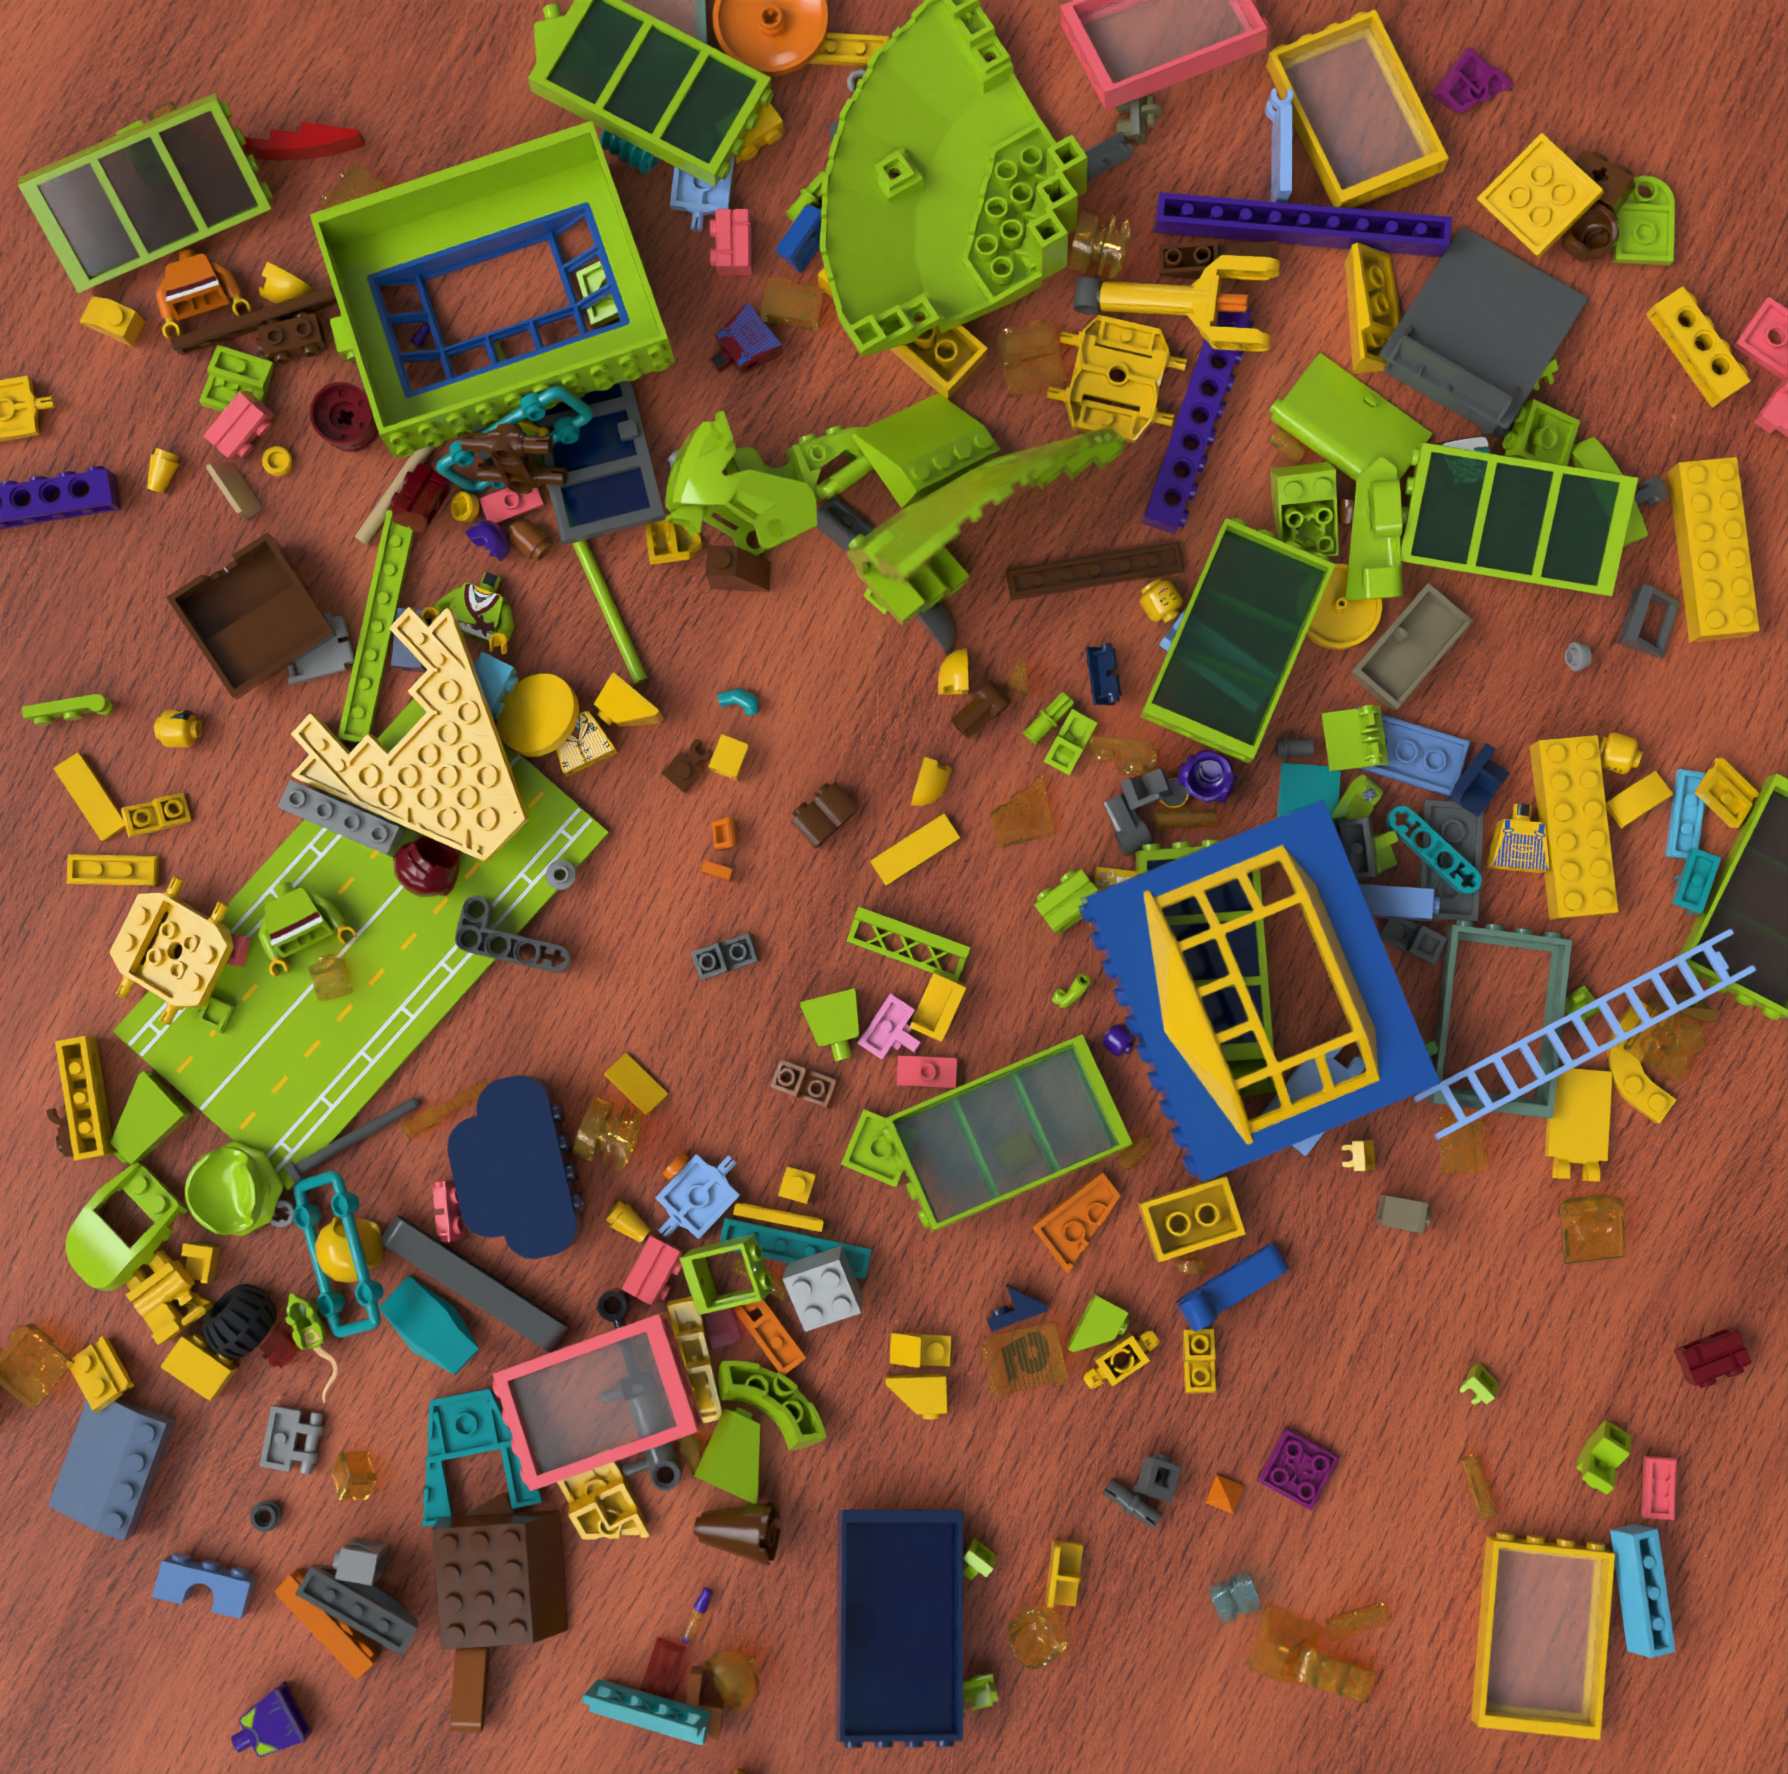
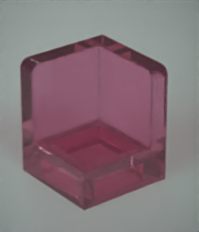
(723, 1327)

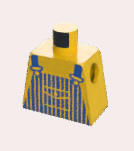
(1519, 843)

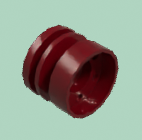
(329, 412)

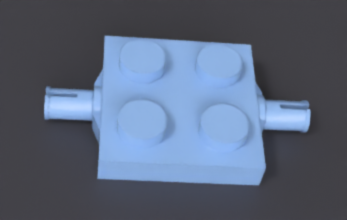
(698, 196)
(697, 1196)

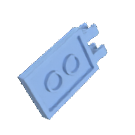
(1280, 145)
(1307, 1081)

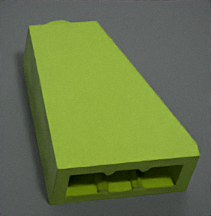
(147, 1119)
(733, 1455)

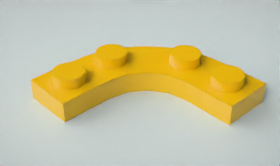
(1632, 1081)

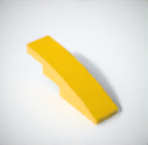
(696, 1356)

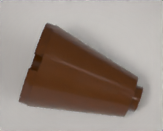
(742, 1531)

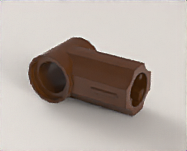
(985, 705)

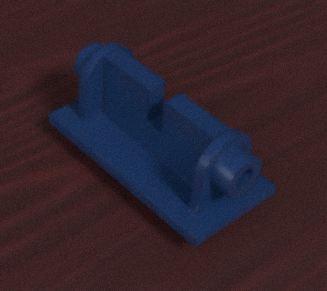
(1104, 687)

